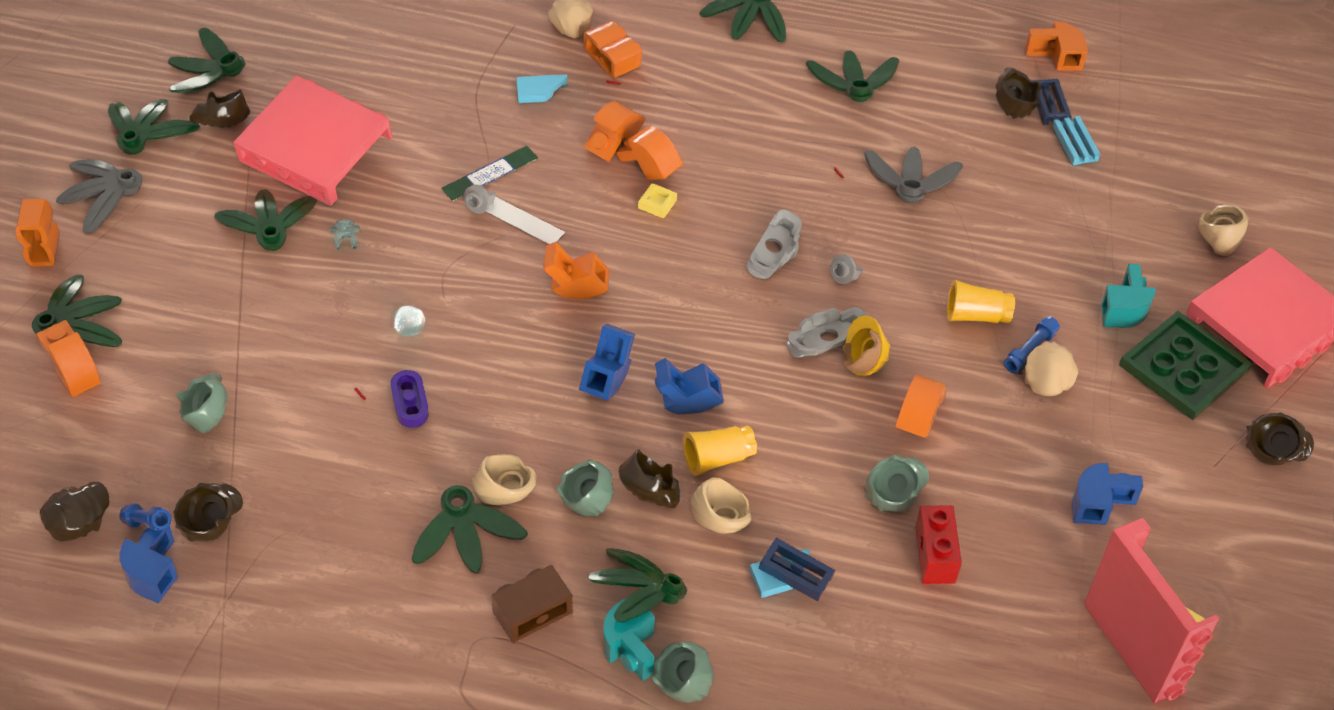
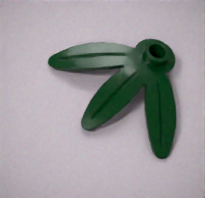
(747, 14)
(224, 64)
(855, 85)
(136, 132)
(269, 227)
(61, 310)
(463, 521)
(654, 583)

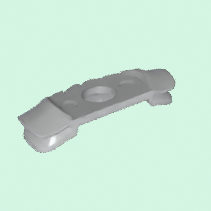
(785, 231)
(807, 339)

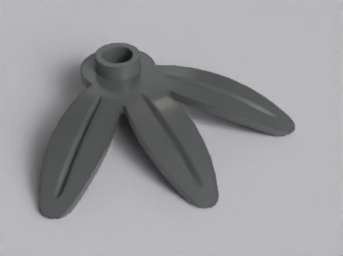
(110, 183)
(910, 187)

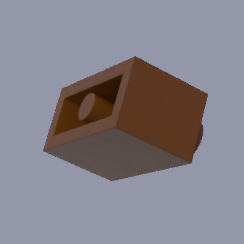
(532, 603)

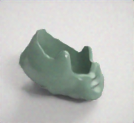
(203, 402)
(896, 483)
(587, 488)
(684, 671)

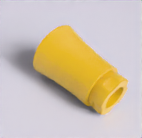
(979, 304)
(717, 448)

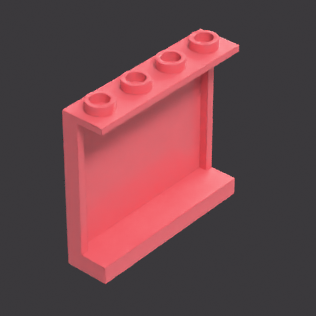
(310, 138)
(1269, 314)
(1146, 616)

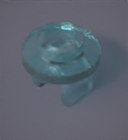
(345, 229)
(408, 321)

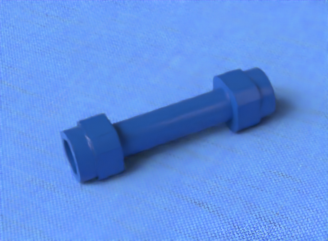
(1044, 330)
(155, 518)

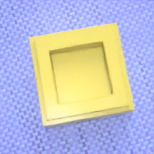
(657, 200)

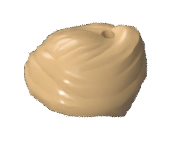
(1223, 228)
(503, 480)
(720, 506)

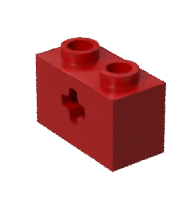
(938, 544)

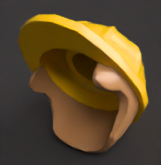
(865, 347)

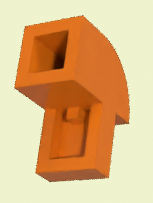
(1062, 42)
(612, 125)
(653, 152)
(575, 277)
(69, 358)
(921, 406)

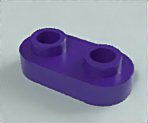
(409, 401)

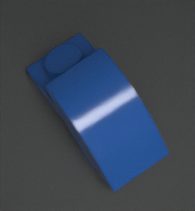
(610, 364)
(688, 391)
(1100, 490)
(145, 565)

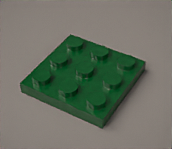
(1185, 364)

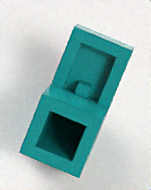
(1127, 303)
(626, 642)

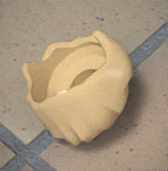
(571, 17)
(1050, 369)

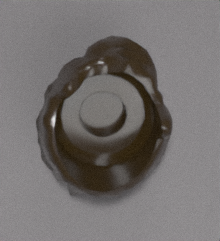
(1017, 93)
(221, 110)
(1278, 439)
(650, 480)
(75, 511)
(206, 511)

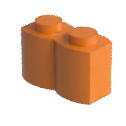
(612, 49)
(37, 232)

